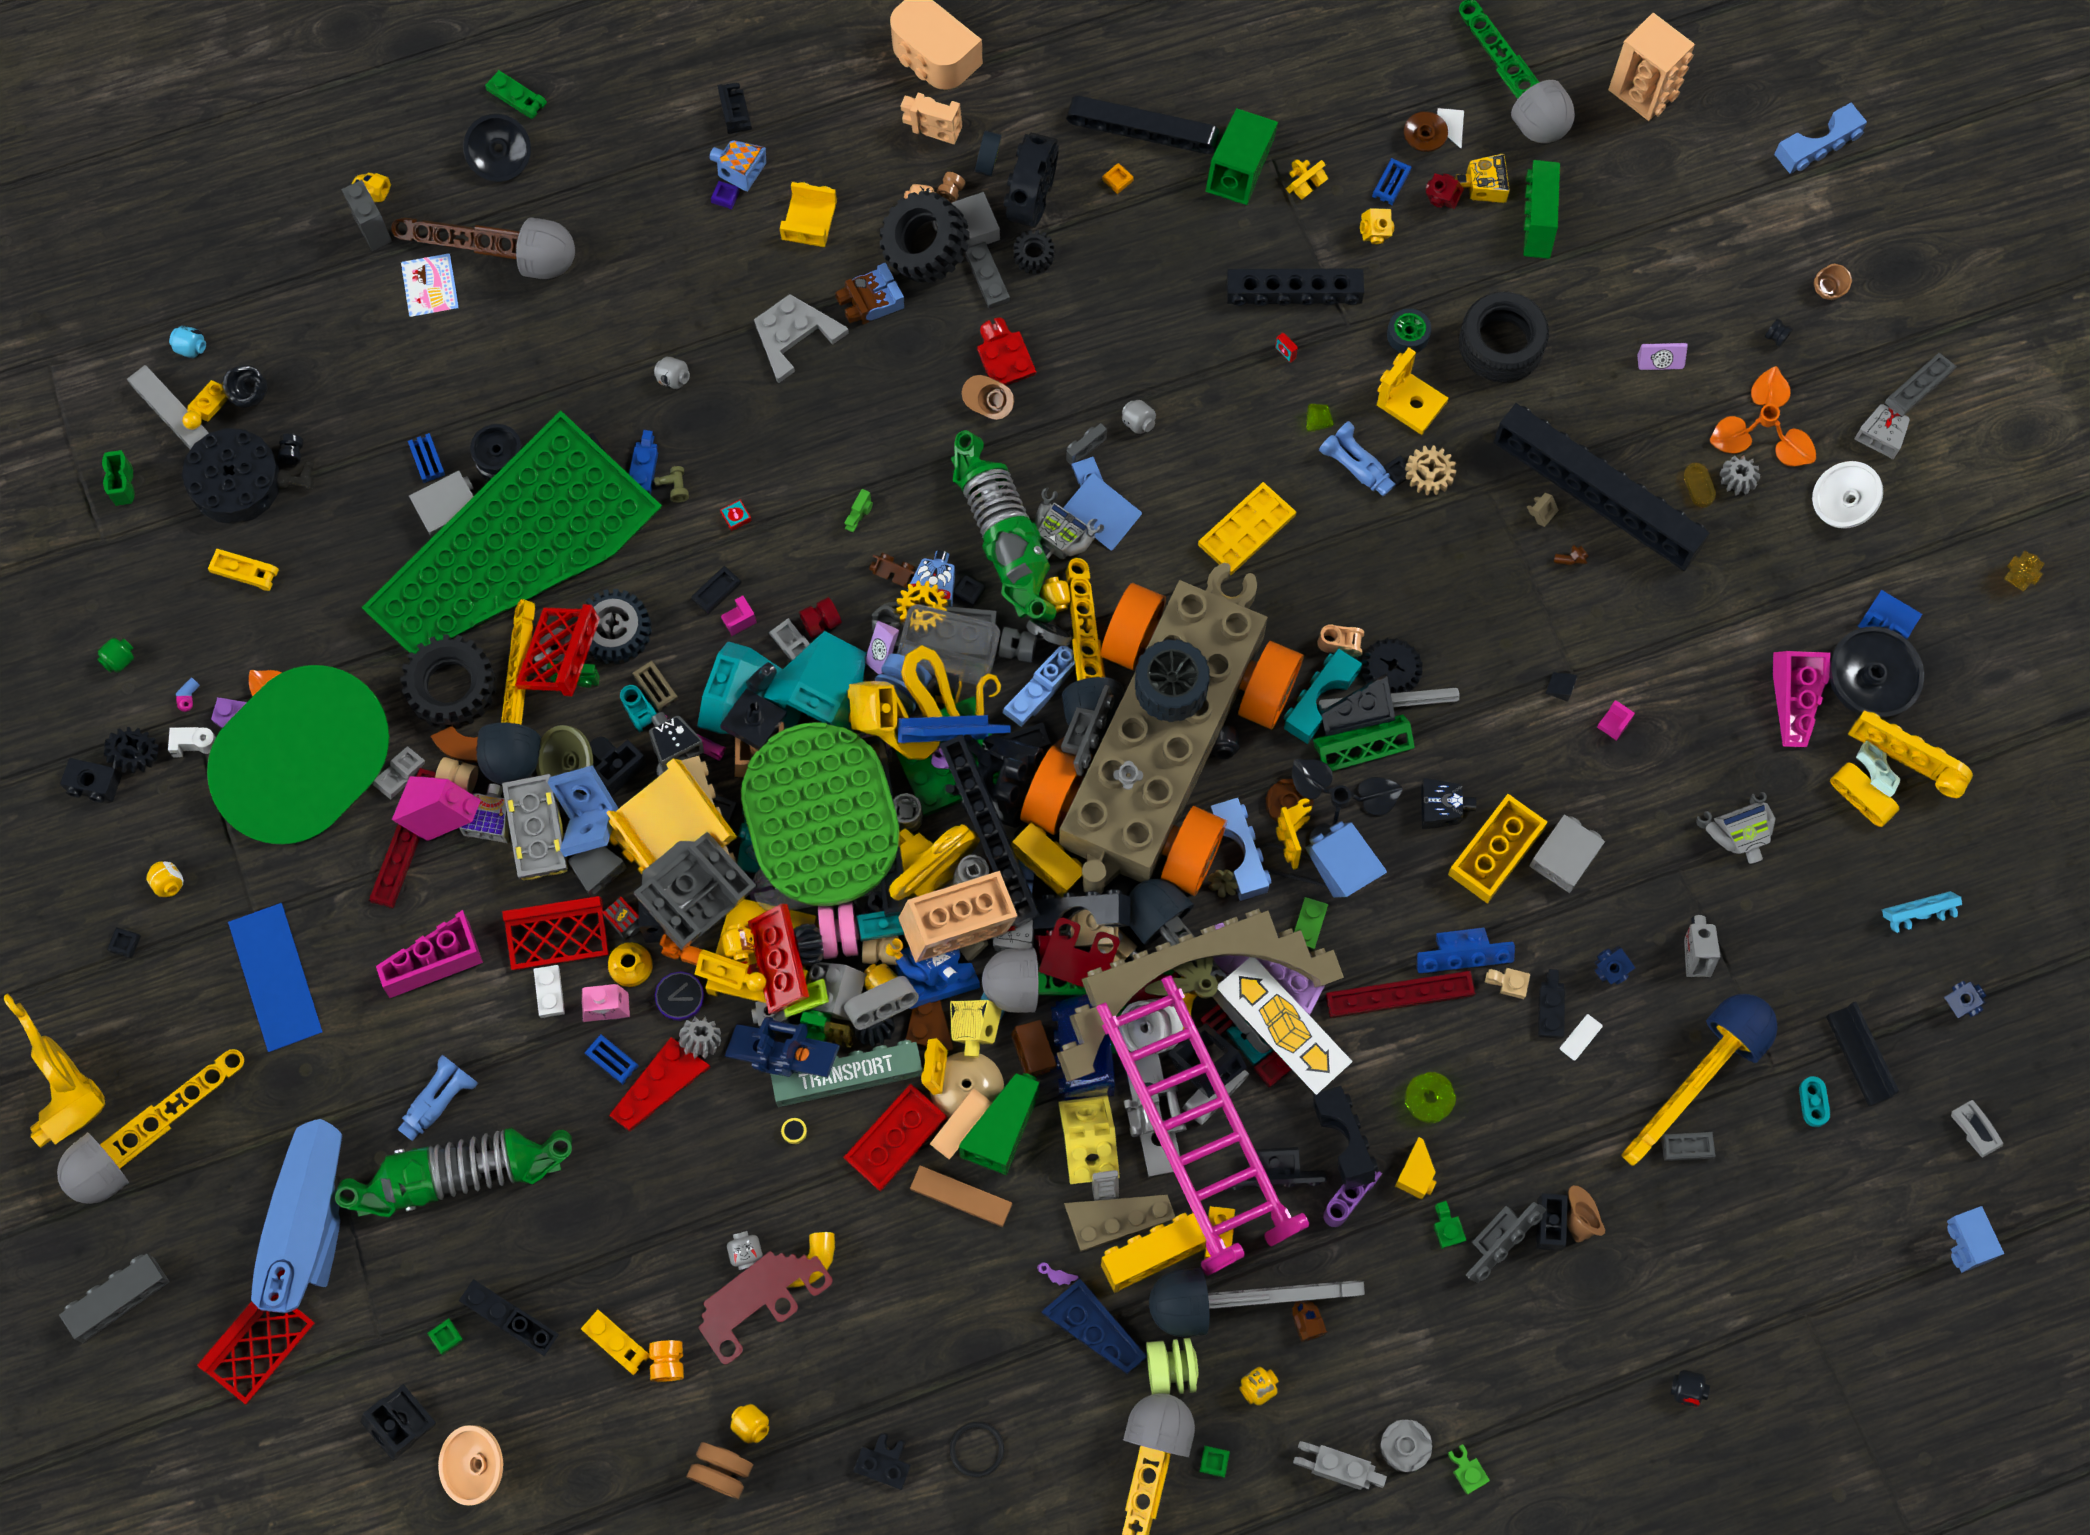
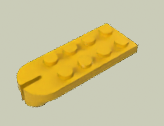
(1911, 750)

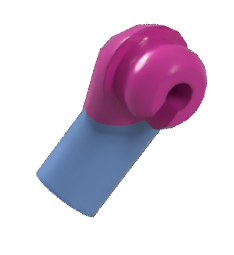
(184, 695)

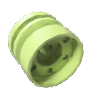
(1172, 1366)

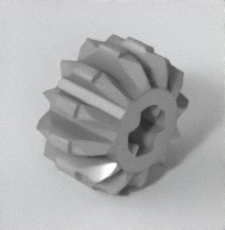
(1739, 475)
(700, 1037)

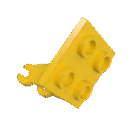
(1288, 824)

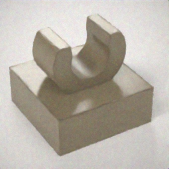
(1543, 509)

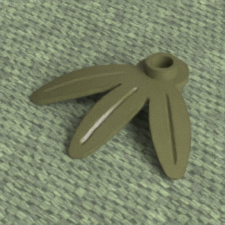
(1193, 981)

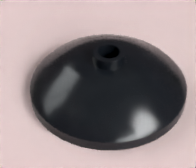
(481, 142)

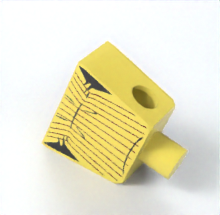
(974, 1024)

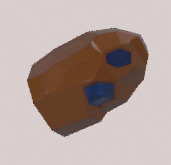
(1308, 1320)

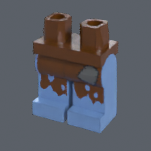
(871, 295)

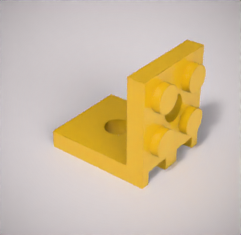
(1402, 387)

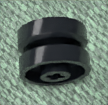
(494, 448)

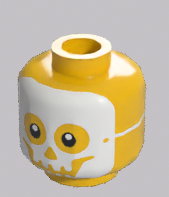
(164, 879)

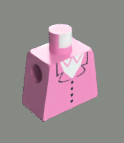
(604, 1003)

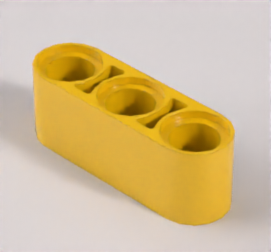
(1868, 799)

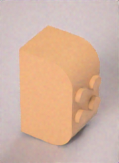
(934, 43)

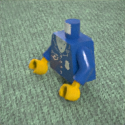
(930, 970)

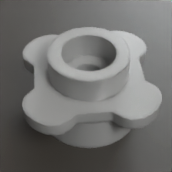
(1128, 767)

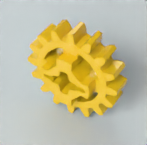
(924, 597)

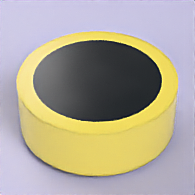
(794, 1131)

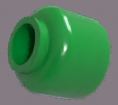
(115, 655)

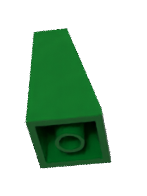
(1241, 156)
(1001, 1127)

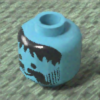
(187, 341)

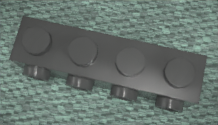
(113, 1298)

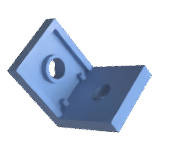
(588, 821)

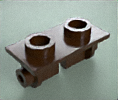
(885, 565)

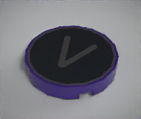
(679, 996)

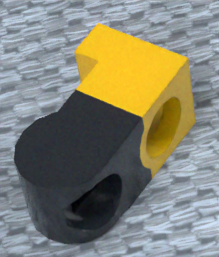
(955, 687)

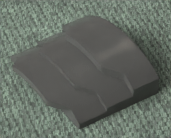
(692, 888)

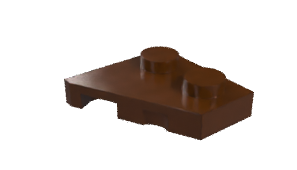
(929, 1023)

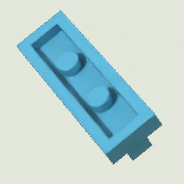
(1922, 909)

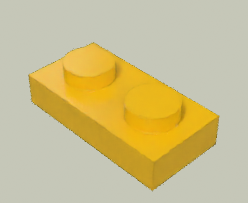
(934, 1066)

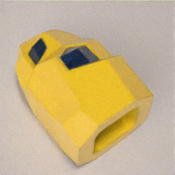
(376, 184)

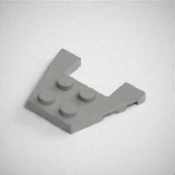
(787, 325)

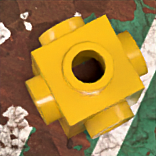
(1376, 225)

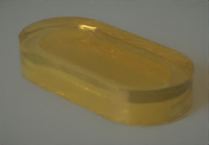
(1699, 485)

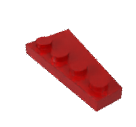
(658, 1084)

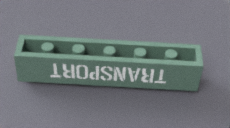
(851, 1074)

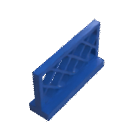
(946, 727)

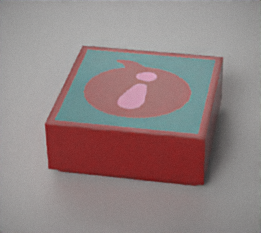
(1286, 347)
(735, 515)

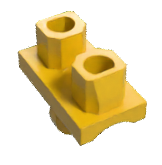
(1300, 185)

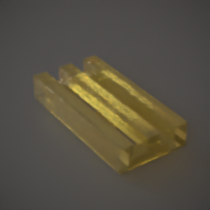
(836, 1034)

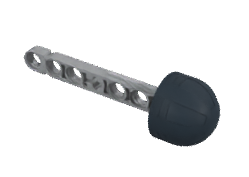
(1182, 1302)

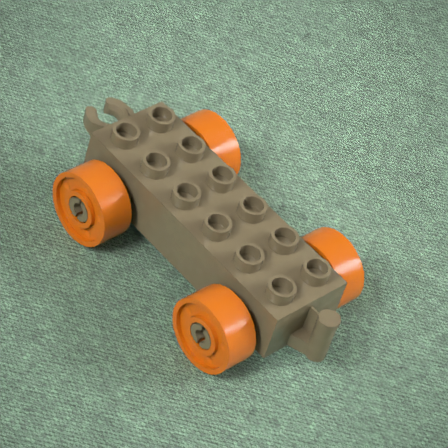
(1134, 827)

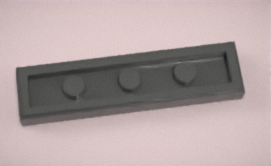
(1920, 384)

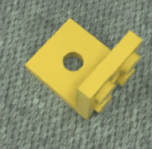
(1088, 1131)

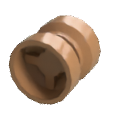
(951, 186)

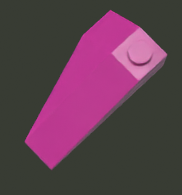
(1798, 691)

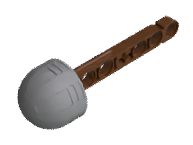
(541, 247)

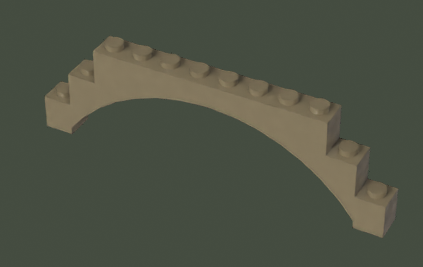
(1247, 937)

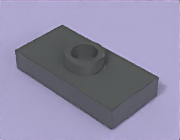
(1688, 1146)

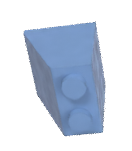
(1344, 859)

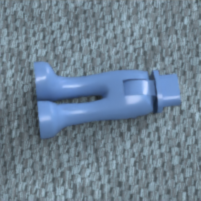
(1366, 469)
(425, 1108)

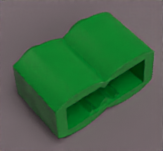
(118, 477)

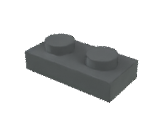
(1092, 438)

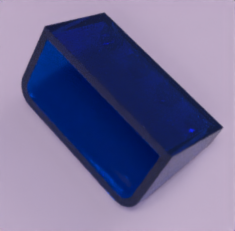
(1096, 1083)

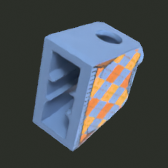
(739, 163)

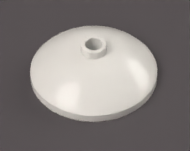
(1841, 484)

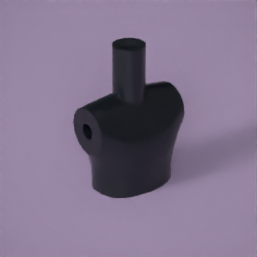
(761, 678)

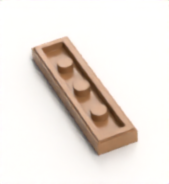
(961, 1196)

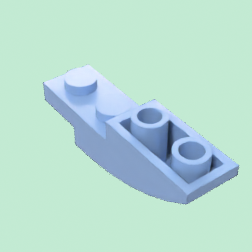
(1042, 686)

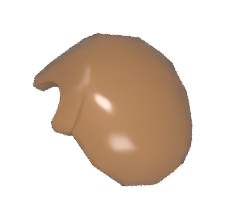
(1832, 282)

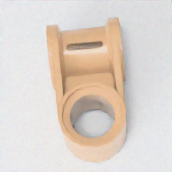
(1343, 639)

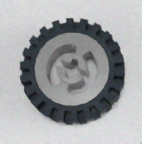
(629, 634)

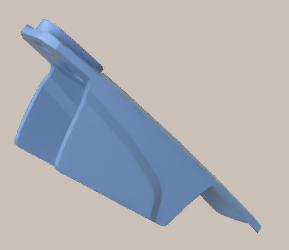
(300, 1221)

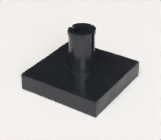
(753, 719)

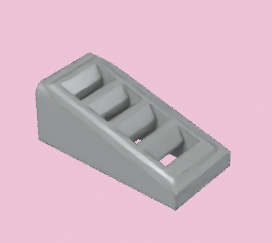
(1105, 1185)

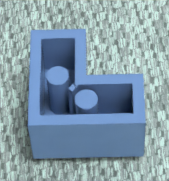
(1974, 1238)

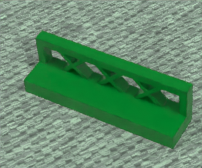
(1347, 740)

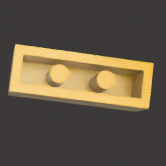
(1047, 859)

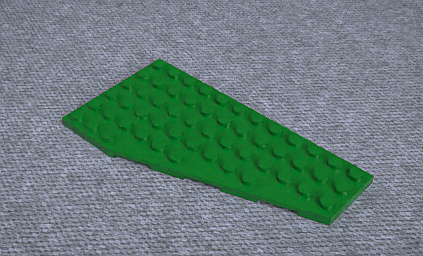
(527, 530)

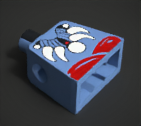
(938, 573)

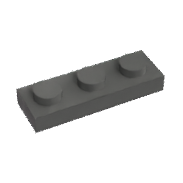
(987, 275)

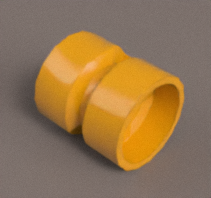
(666, 1361)

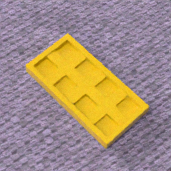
(1247, 527)

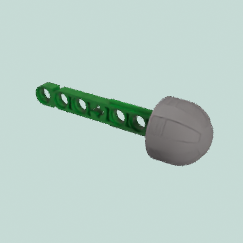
(1543, 109)
(1014, 981)

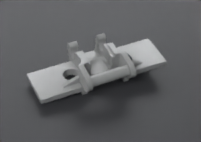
(1140, 1125)

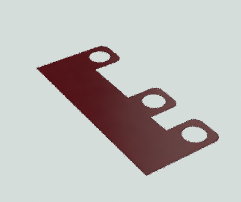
(1072, 964)

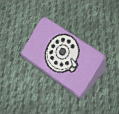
(1662, 356)
(881, 645)

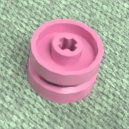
(838, 930)

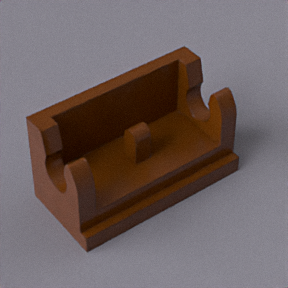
(1033, 1048)

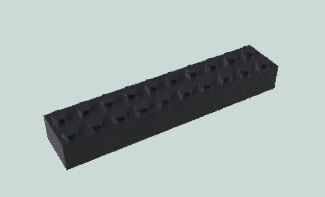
(1601, 486)

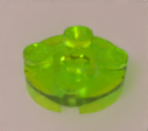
(1417, 1103)

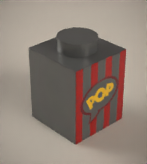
(622, 918)

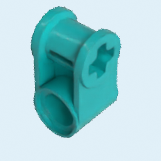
(640, 710)

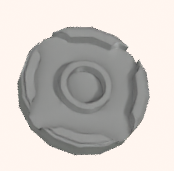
(1406, 1445)

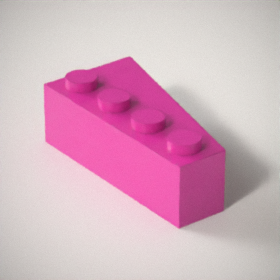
(431, 958)

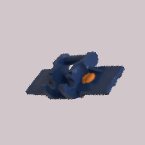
(779, 1058)

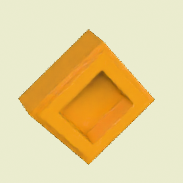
(1117, 178)

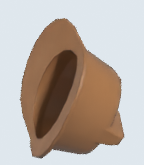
(988, 397)
(1583, 1215)

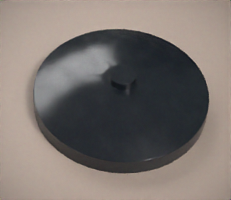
(1876, 672)

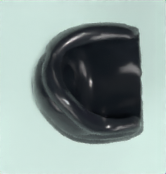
(239, 389)

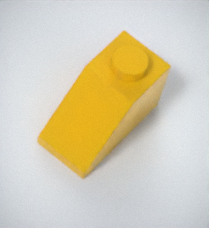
(1417, 1172)

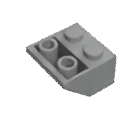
(841, 985)

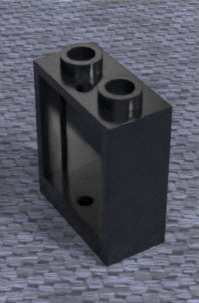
(1229, 1064)

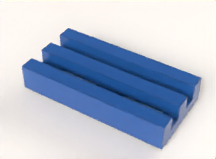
(1384, 195)
(420, 442)
(627, 1072)

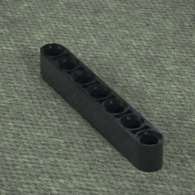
(1143, 124)

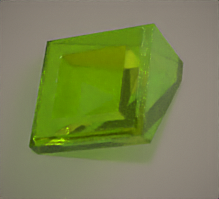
(1318, 417)

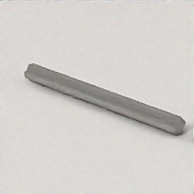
(1411, 698)

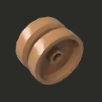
(721, 1467)

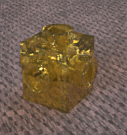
(2024, 570)

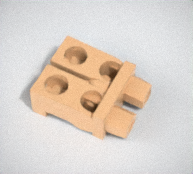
(932, 117)

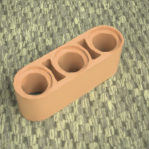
(960, 1123)

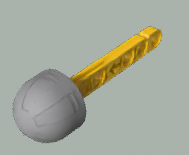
(93, 1172)
(1162, 1428)

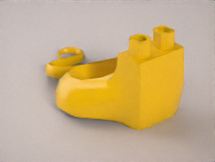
(877, 705)
(930, 864)
(74, 1096)

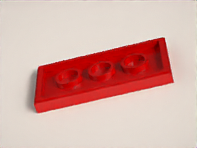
(778, 958)
(895, 1137)

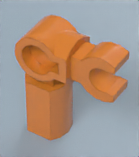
(671, 950)

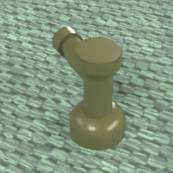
(679, 493)

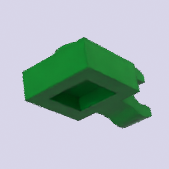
(1448, 1230)

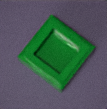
(445, 1336)
(1214, 1461)

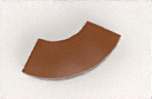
(456, 745)

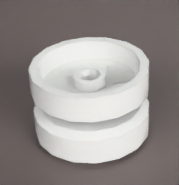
(1150, 1027)

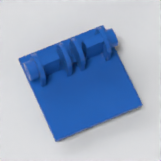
(1891, 614)

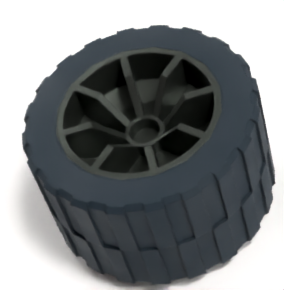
(1172, 680)

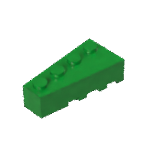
(1541, 208)

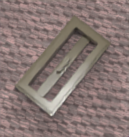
(665, 701)

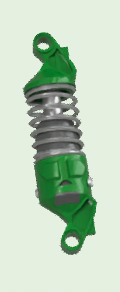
(429, 1172)

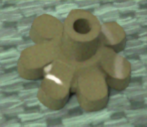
(1223, 882)

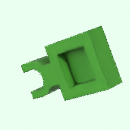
(860, 507)
(1469, 1473)

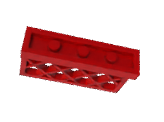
(574, 650)
(550, 912)
(235, 1334)

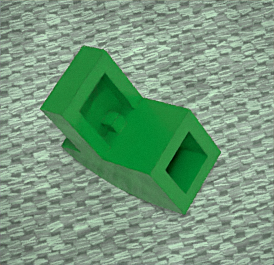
(816, 1022)

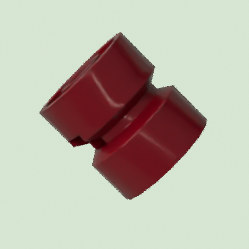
(821, 617)

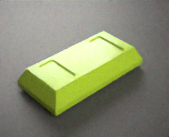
(817, 997)

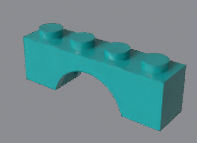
(1338, 673)

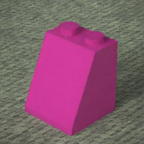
(434, 807)

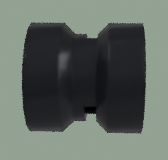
(290, 449)

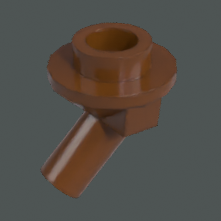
(1578, 555)

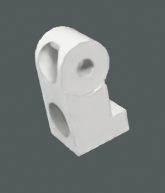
(190, 740)

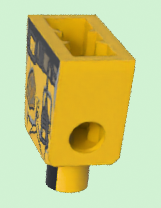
(1486, 179)

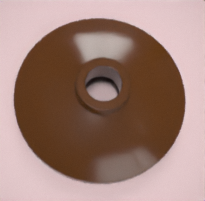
(1428, 124)

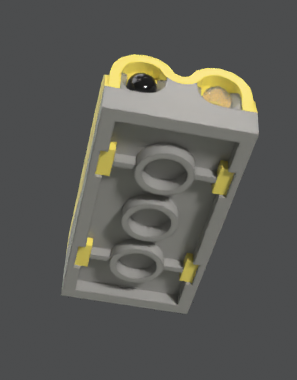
(535, 827)

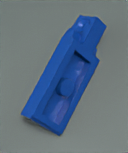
(644, 461)

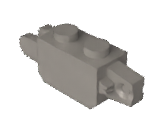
(1340, 1467)

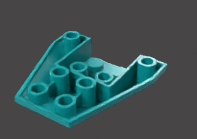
(820, 680)
(728, 682)

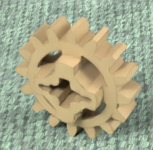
(1437, 463)

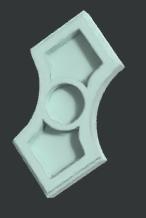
(1881, 775)

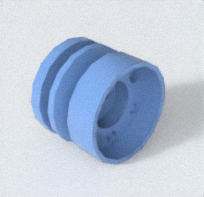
(892, 673)

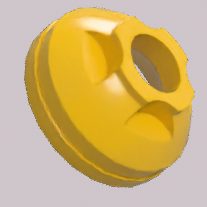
(633, 975)

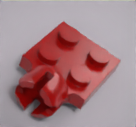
(1004, 353)

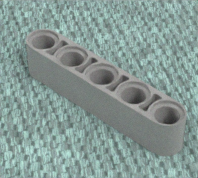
(164, 404)

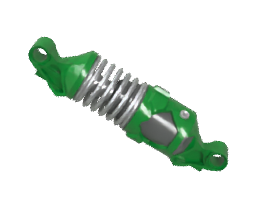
(1007, 533)

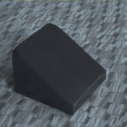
(1561, 685)

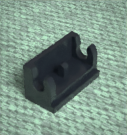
(734, 108)

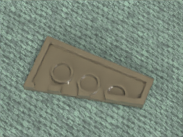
(1114, 1219)

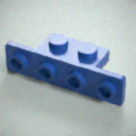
(1464, 950)

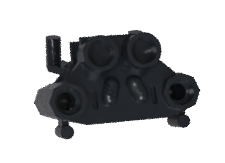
(1017, 768)

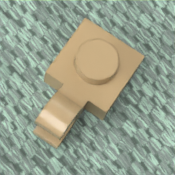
(1512, 982)

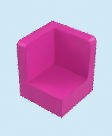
(739, 617)
(1616, 720)

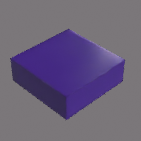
(725, 194)

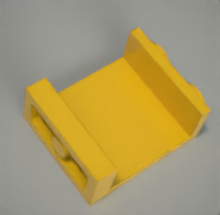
(809, 214)

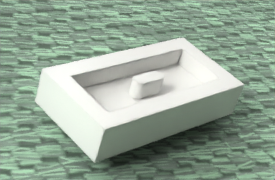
(549, 991)

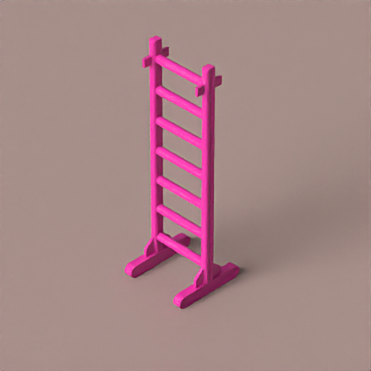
(1284, 1224)

